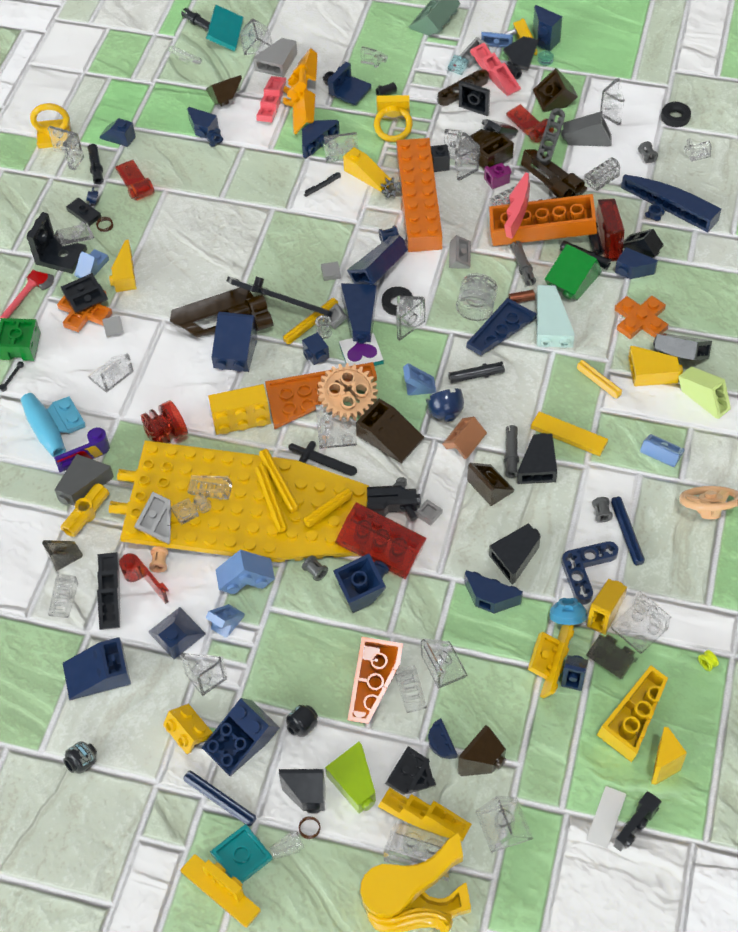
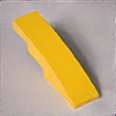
(428, 817)

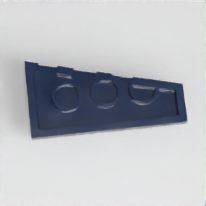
(501, 324)

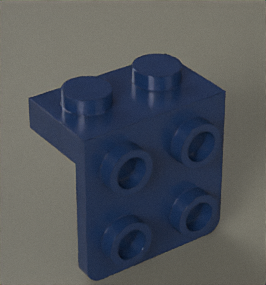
(347, 87)

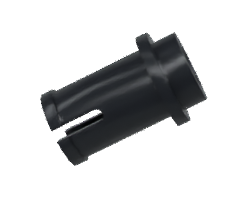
(516, 71)
(386, 89)

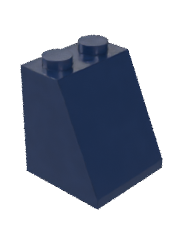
(234, 342)

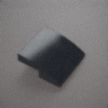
(83, 293)

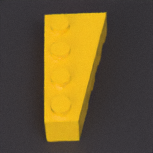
(631, 718)

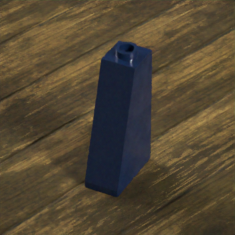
(378, 261)
(360, 308)

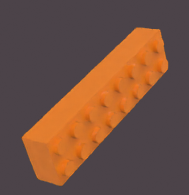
(419, 195)

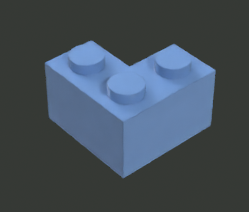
(243, 570)

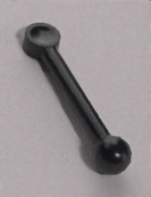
(3, 387)

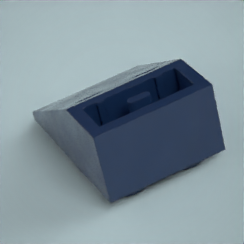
(97, 669)
(240, 736)

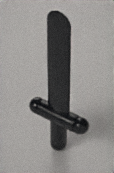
(309, 453)

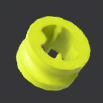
(708, 660)

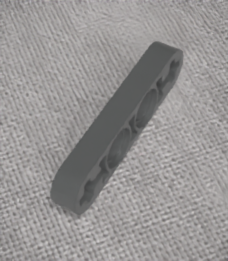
(548, 136)

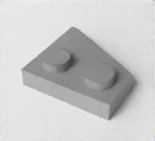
(156, 518)

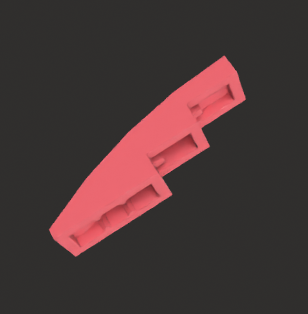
(498, 71)
(271, 100)
(518, 205)

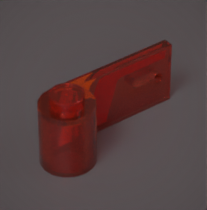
(528, 123)
(134, 180)
(134, 570)

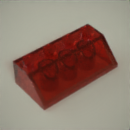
(382, 538)

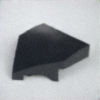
(521, 52)
(499, 127)
(411, 773)

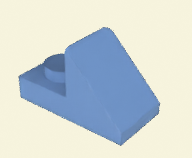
(90, 263)
(418, 381)
(224, 619)

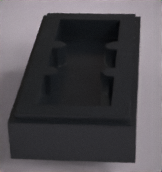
(83, 211)

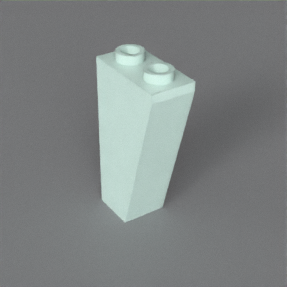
(552, 320)

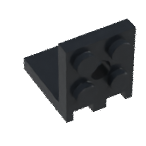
(47, 249)

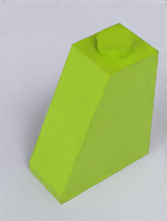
(352, 778)

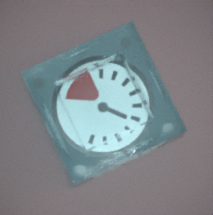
(458, 64)

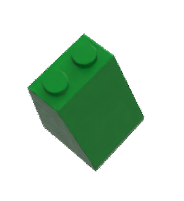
(573, 272)

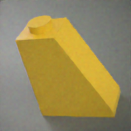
(653, 367)
(606, 606)

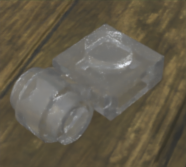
(187, 510)

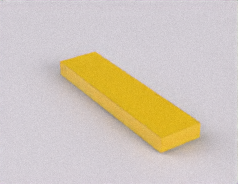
(569, 433)

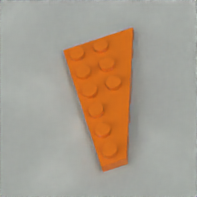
(298, 395)

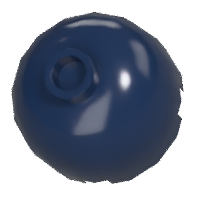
(446, 404)

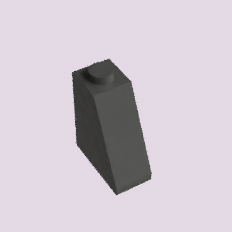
(587, 131)
(80, 478)

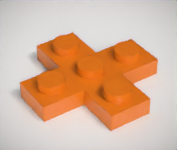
(641, 317)
(77, 321)

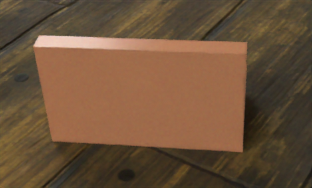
(465, 436)

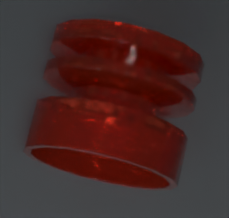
(167, 423)

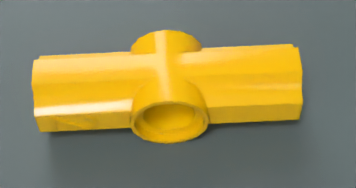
(90, 504)

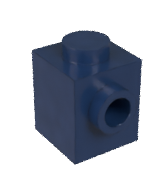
(315, 349)

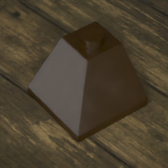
(224, 90)
(554, 92)
(482, 754)

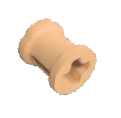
(158, 559)

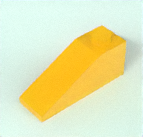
(364, 168)
(123, 270)

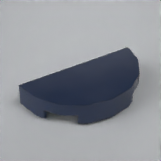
(440, 741)

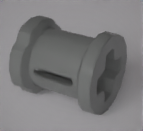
(649, 151)
(601, 506)
(315, 568)

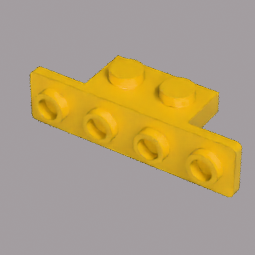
(549, 657)
(221, 888)

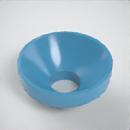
(568, 612)

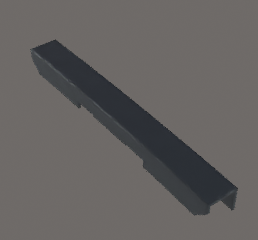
(332, 178)

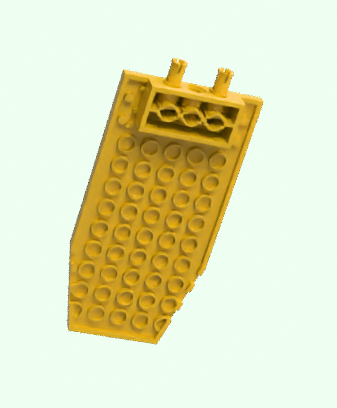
(245, 518)

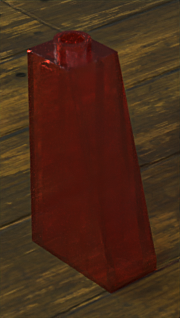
(610, 228)

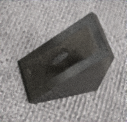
(61, 552)

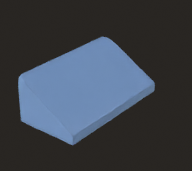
(497, 39)
(662, 450)

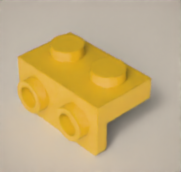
(186, 727)

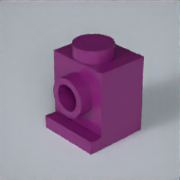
(497, 175)

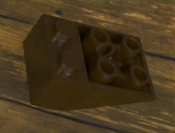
(494, 147)
(388, 431)

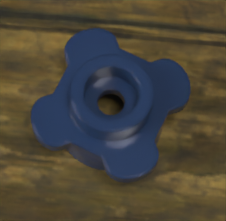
(211, 135)
(92, 196)
(655, 212)

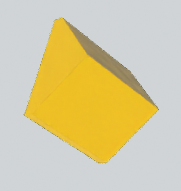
(669, 757)

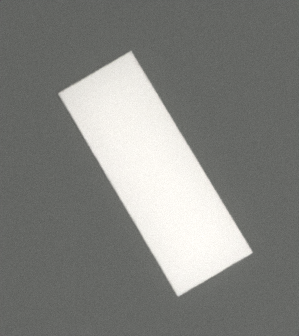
(606, 817)

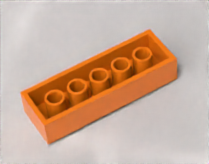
(546, 220)

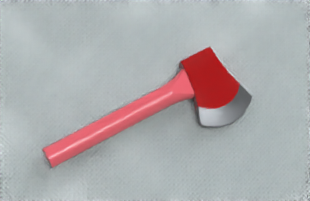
(34, 279)

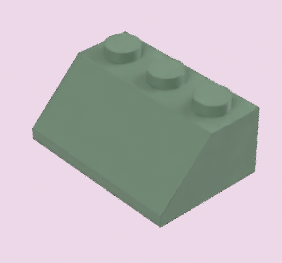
(434, 16)

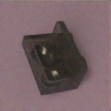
(611, 655)

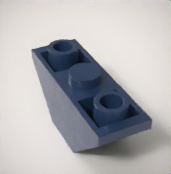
(314, 135)
(491, 593)

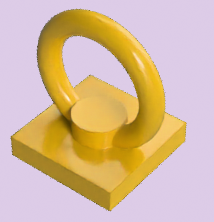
(393, 107)
(43, 135)

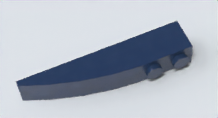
(674, 201)

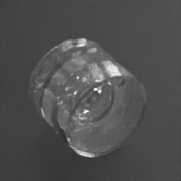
(476, 297)

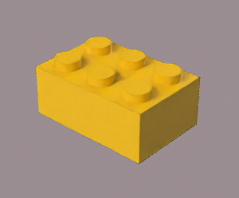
(239, 409)

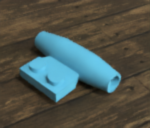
(51, 421)

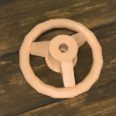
(710, 501)

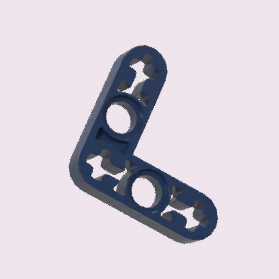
(582, 562)

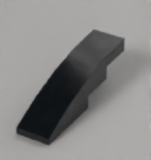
(108, 591)

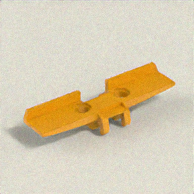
(302, 99)

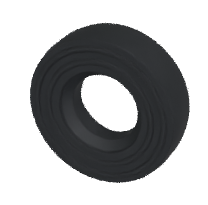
(675, 107)
(391, 293)

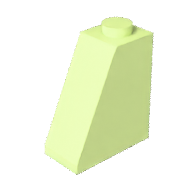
(706, 390)

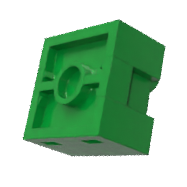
(19, 338)

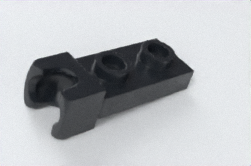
(646, 809)

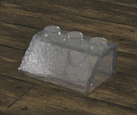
(412, 845)

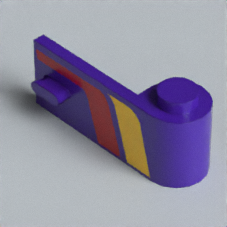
(97, 446)

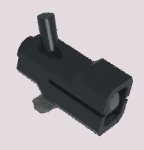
(394, 499)

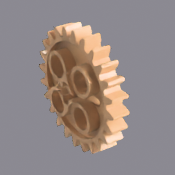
(358, 381)

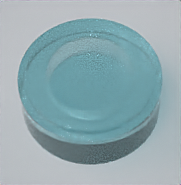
(545, 58)

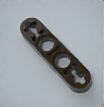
(448, 96)

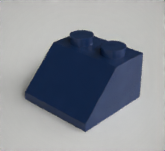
(546, 28)
(360, 582)

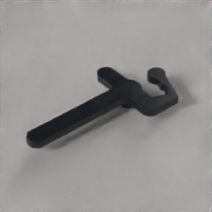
(258, 288)

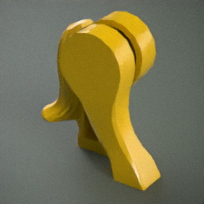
(397, 896)

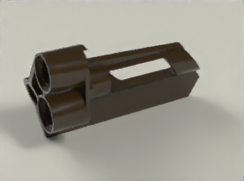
(559, 181)
(233, 301)

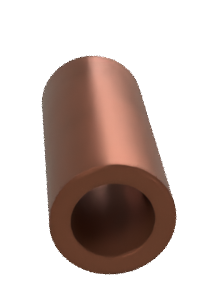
(523, 296)

